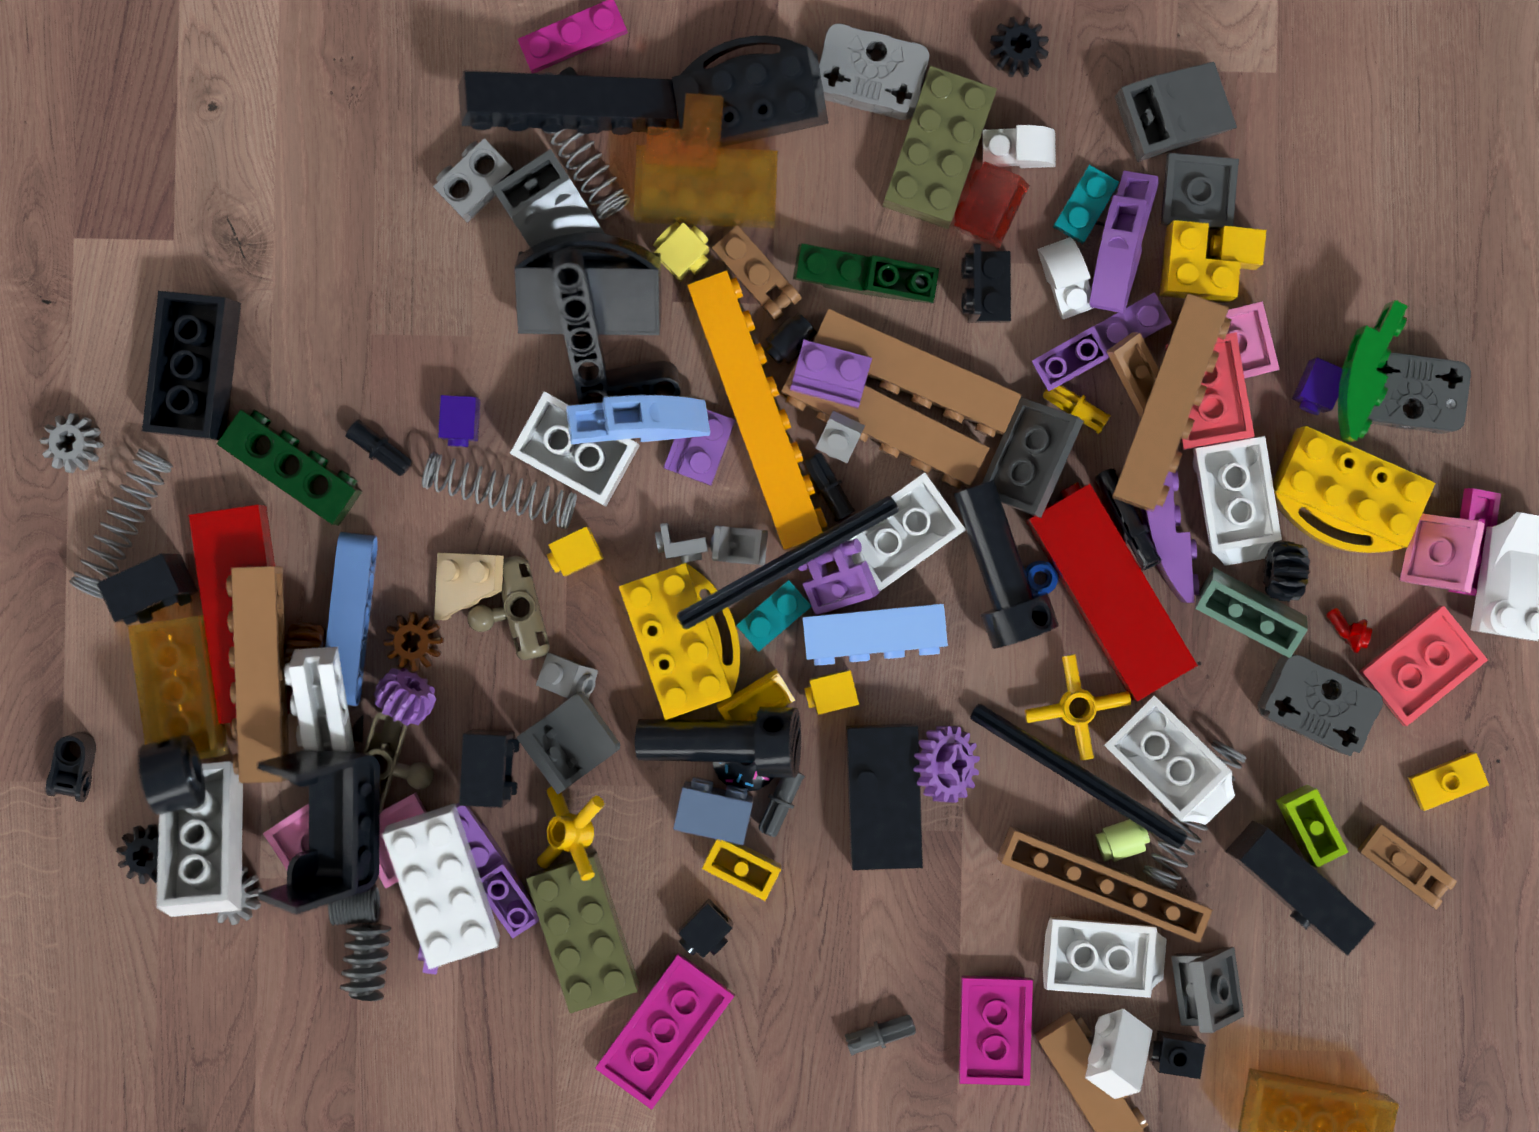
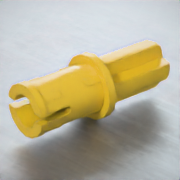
(1077, 406)

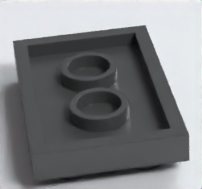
(1032, 455)

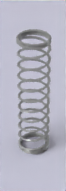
(605, 208)
(431, 474)
(89, 584)
(1160, 875)

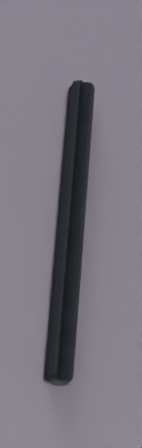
(787, 562)
(1079, 776)

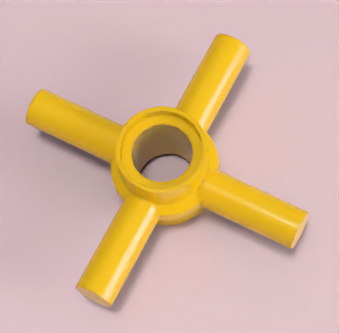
(1081, 722)
(570, 833)

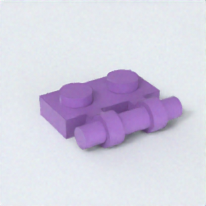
(840, 587)

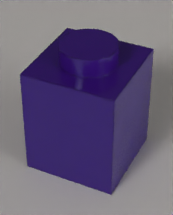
(1318, 387)
(459, 420)

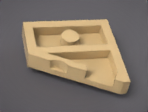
(465, 580)

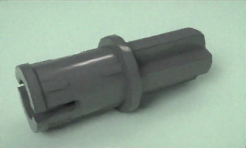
(780, 804)
(880, 1034)

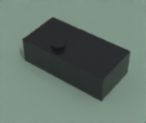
(191, 365)
(884, 797)
(1300, 887)

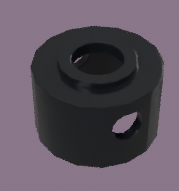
(171, 774)

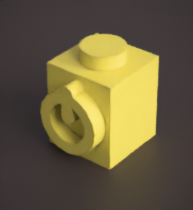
(682, 250)

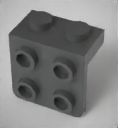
(569, 742)

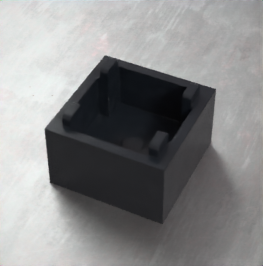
(147, 588)
(487, 768)

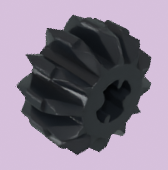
(1032, 47)
(1286, 571)
(134, 853)

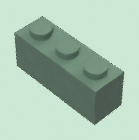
(1251, 612)

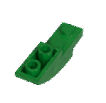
(1360, 382)

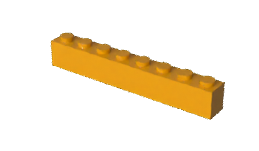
(755, 409)

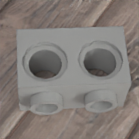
(480, 185)

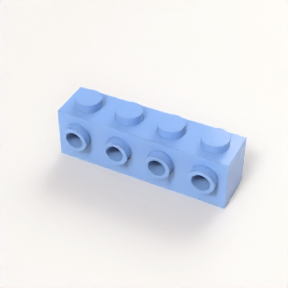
(875, 632)

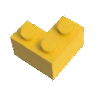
(1188, 270)

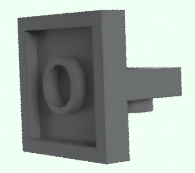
(1208, 989)

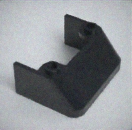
(341, 828)

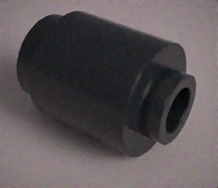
(788, 338)

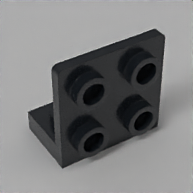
(988, 285)

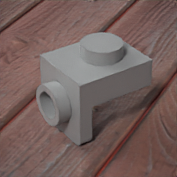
(840, 437)
(739, 545)
(687, 550)
(566, 676)

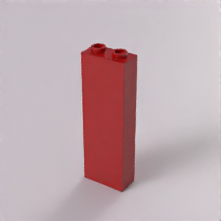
(222, 542)
(1111, 592)

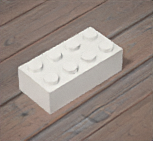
(203, 849)
(441, 886)

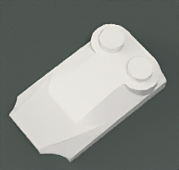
(1238, 499)
(910, 535)
(1509, 580)
(1173, 763)
(1102, 957)

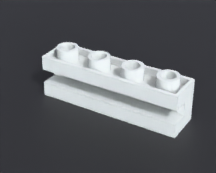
(319, 700)

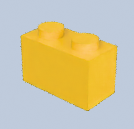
(742, 867)

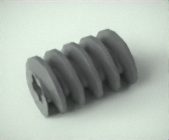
(366, 962)

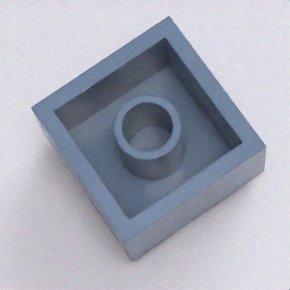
(714, 811)

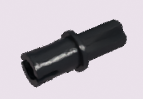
(378, 448)
(829, 486)

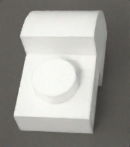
(1020, 146)
(1068, 277)

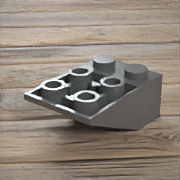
(1174, 110)
(546, 202)

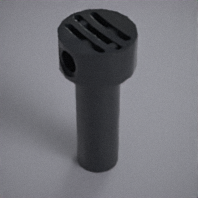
(1015, 610)
(769, 742)

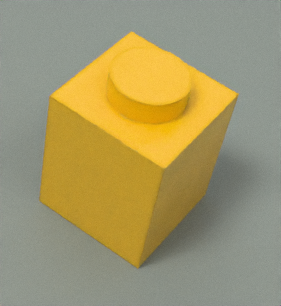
(1239, 245)
(574, 552)
(832, 692)

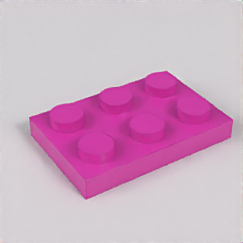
(995, 1030)

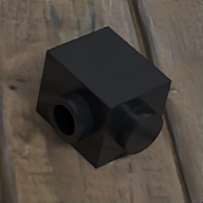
(705, 930)
(1177, 1054)

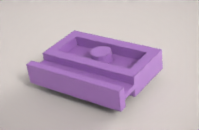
(830, 374)
(701, 456)

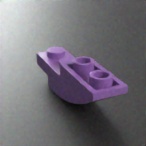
(1122, 241)
(1091, 345)
(1174, 548)
(500, 881)

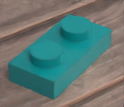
(1086, 204)
(773, 615)

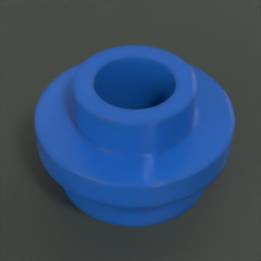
(1050, 573)

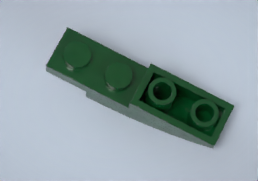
(865, 274)

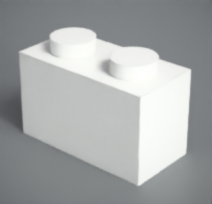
(1119, 1054)

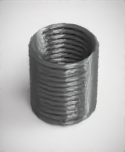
(356, 909)

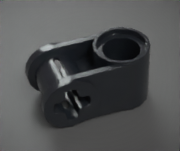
(71, 774)

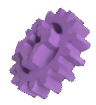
(946, 764)

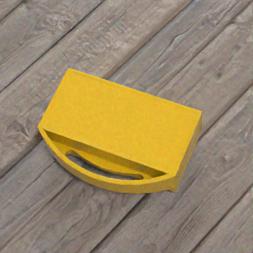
(1349, 493)
(681, 662)

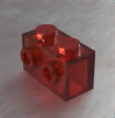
(990, 204)

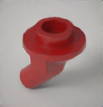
(1356, 635)

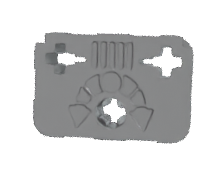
(872, 83)

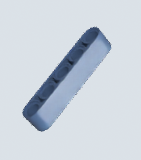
(352, 607)

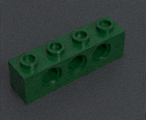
(241, 442)

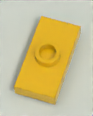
(765, 692)
(1448, 781)

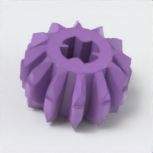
(405, 696)

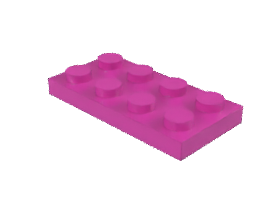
(665, 1031)

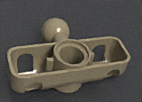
(482, 618)
(389, 745)

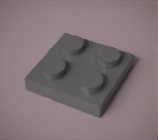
(1200, 190)

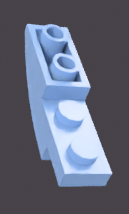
(638, 417)

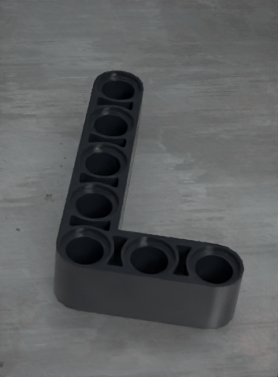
(589, 347)

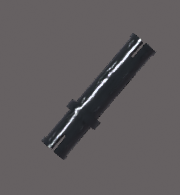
(1134, 531)

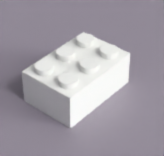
(586, 467)

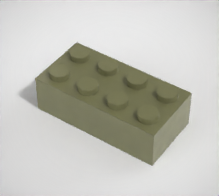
(939, 147)
(583, 934)

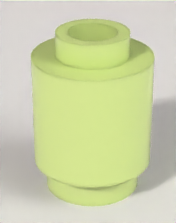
(1122, 840)

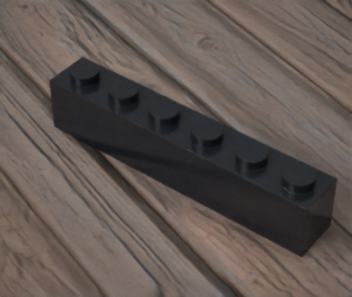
(565, 102)

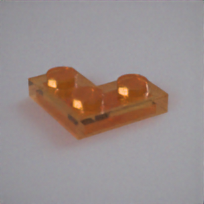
(694, 144)

